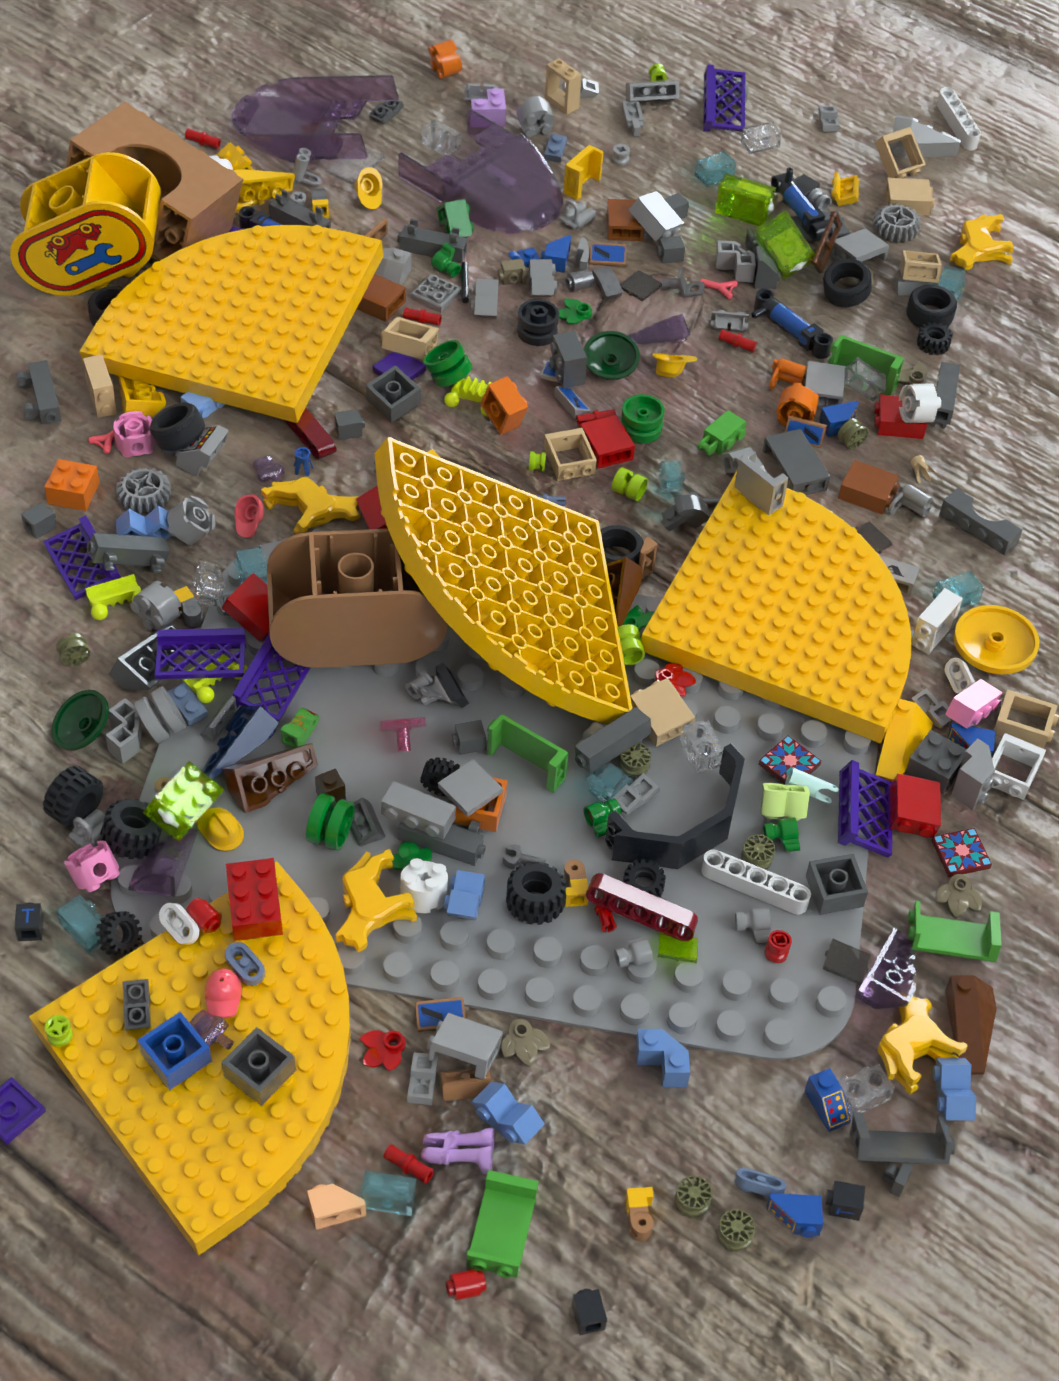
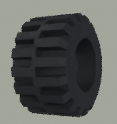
(72, 795)
(129, 829)
(535, 907)

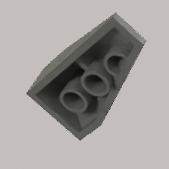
(766, 271)
(137, 666)

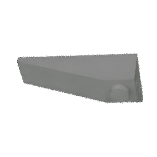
(929, 140)
(395, 265)

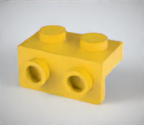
(235, 157)
(845, 190)

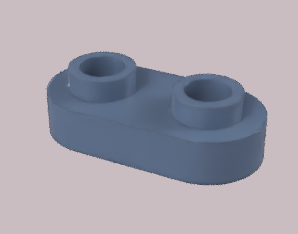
(247, 964)
(758, 1182)

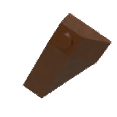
(624, 582)
(263, 778)
(971, 1017)

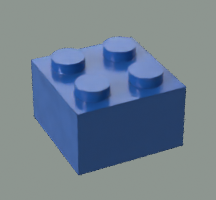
(174, 1050)

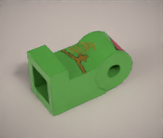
(299, 728)

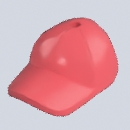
(248, 515)
(223, 996)

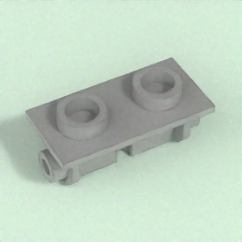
(473, 91)
(721, 319)

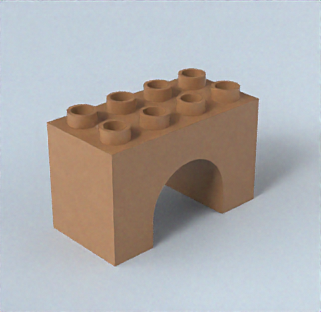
(196, 190)

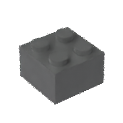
(568, 359)
(393, 394)
(936, 760)
(836, 884)
(259, 1066)

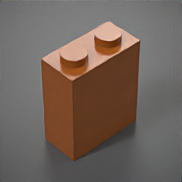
(621, 223)
(382, 298)
(869, 487)

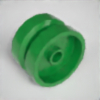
(447, 363)
(643, 418)
(330, 821)

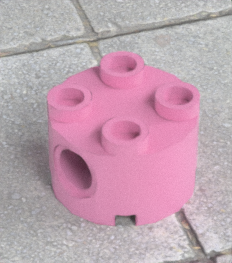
(133, 434)
(92, 866)

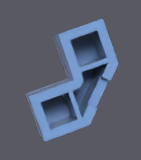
(152, 525)
(465, 895)
(659, 1048)
(953, 1089)
(502, 1112)

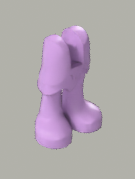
(443, 1148)

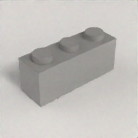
(652, 90)
(418, 810)

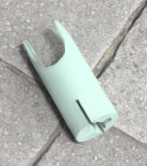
(798, 777)

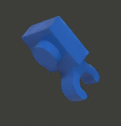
(525, 255)

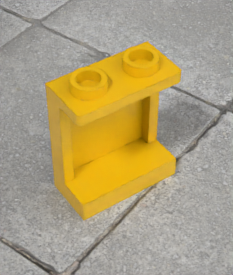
(581, 168)

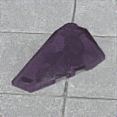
(664, 331)
(164, 866)
(891, 976)

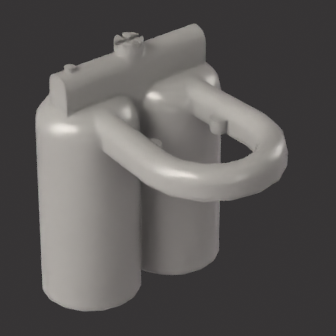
(300, 168)
(577, 215)
(912, 499)
(88, 829)

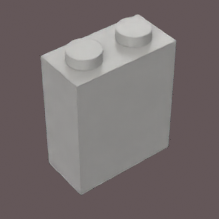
(656, 216)
(826, 381)

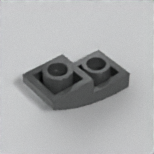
(386, 111)
(136, 1004)

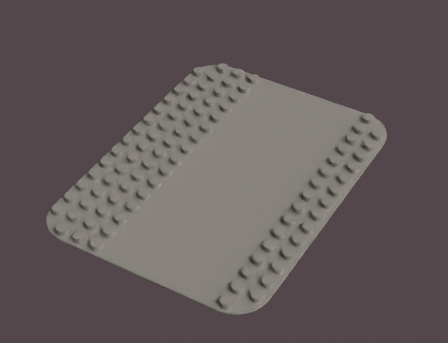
(565, 967)

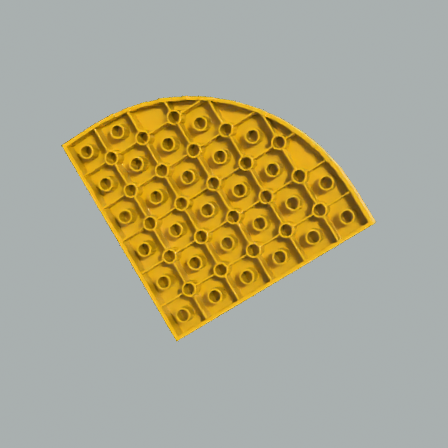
(240, 316)
(509, 578)
(789, 613)
(205, 1142)

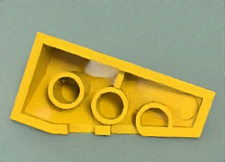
(262, 185)
(140, 397)
(903, 736)

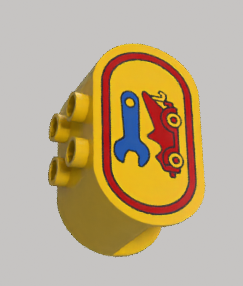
(87, 225)

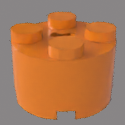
(445, 59)
(797, 402)

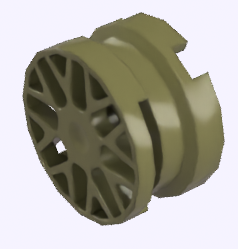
(853, 433)
(73, 649)
(628, 758)
(758, 852)
(693, 1197)
(735, 1230)

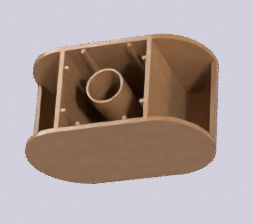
(347, 602)

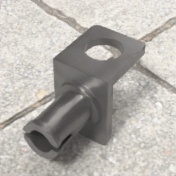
(680, 283)

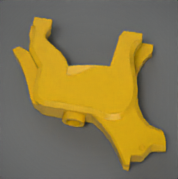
(979, 244)
(312, 501)
(367, 902)
(913, 1039)

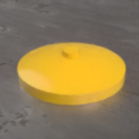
(996, 639)

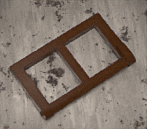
(834, 218)

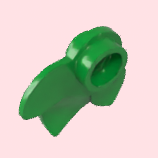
(575, 311)
(638, 618)
(408, 851)

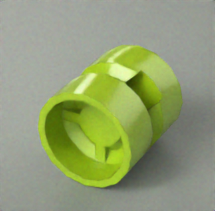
(631, 484)
(631, 644)

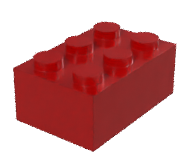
(254, 899)

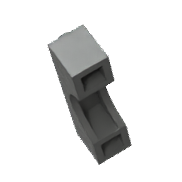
(997, 534)

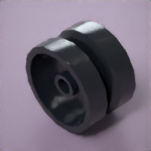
(537, 322)

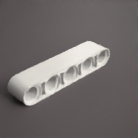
(958, 118)
(766, 885)

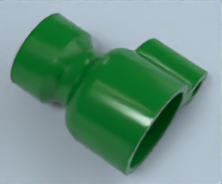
(443, 261)
(597, 815)
(786, 831)

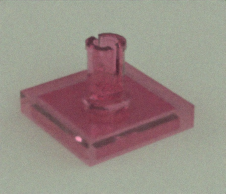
(402, 729)

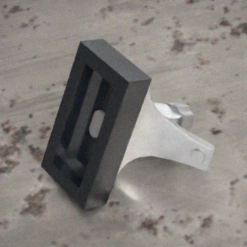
(444, 688)

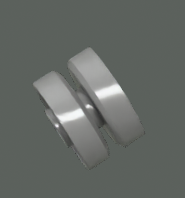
(160, 715)

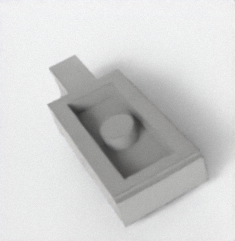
(633, 116)

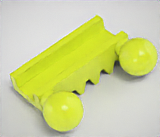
(467, 390)
(109, 593)
(201, 685)

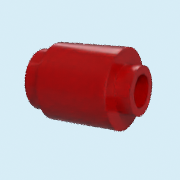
(204, 915)
(465, 1284)

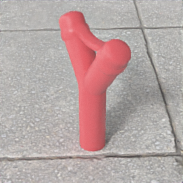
(721, 287)
(107, 438)

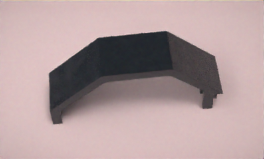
(678, 850)

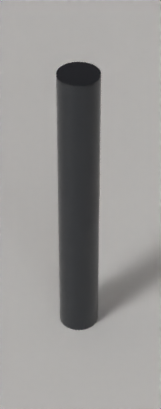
(464, 282)

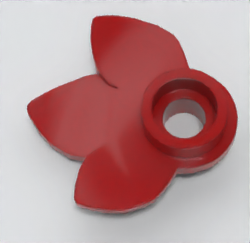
(676, 675)
(380, 1051)

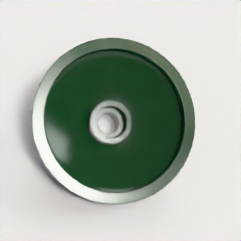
(614, 348)
(80, 720)

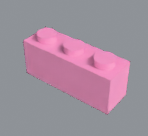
(974, 704)

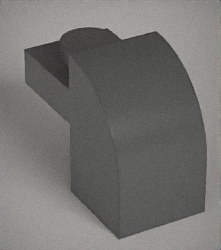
(686, 508)

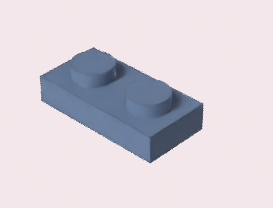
(555, 148)
(188, 704)

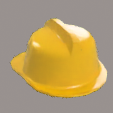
(369, 188)
(671, 365)
(221, 829)

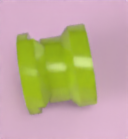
(657, 73)
(537, 461)
(61, 1025)

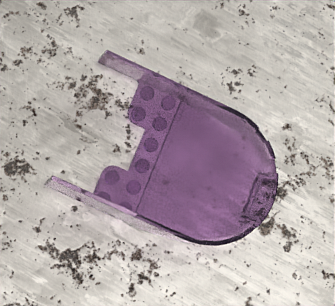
(307, 112)
(502, 182)

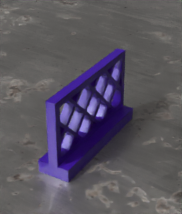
(710, 101)
(65, 538)
(200, 640)
(255, 673)
(850, 805)

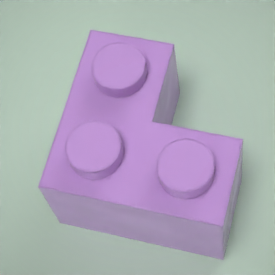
(492, 107)

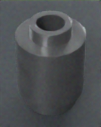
(579, 280)

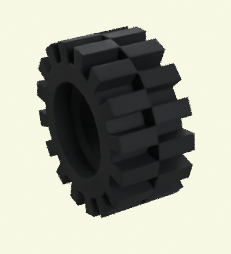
(929, 344)
(435, 771)
(646, 870)
(108, 936)

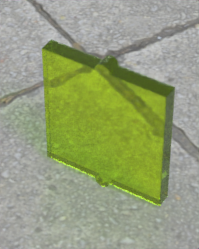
(677, 950)

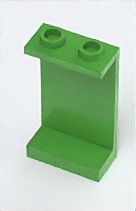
(848, 349)
(529, 746)
(955, 936)
(502, 1224)

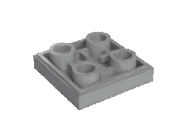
(435, 293)
(470, 787)

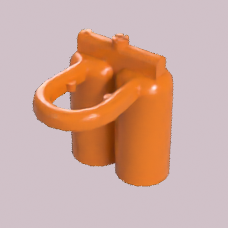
(787, 371)

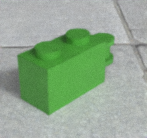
(722, 434)

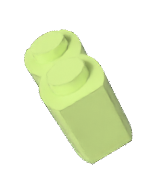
(784, 800)

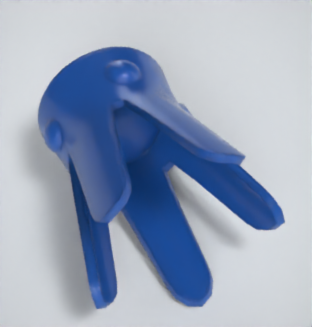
(302, 455)

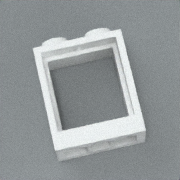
(936, 621)
(1031, 756)

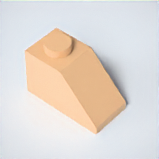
(334, 1205)

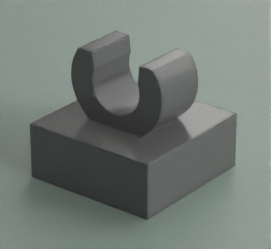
(897, 1176)

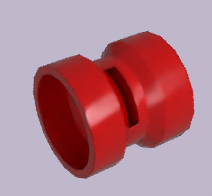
(778, 946)

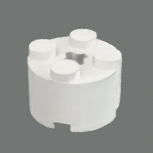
(919, 403)
(425, 883)

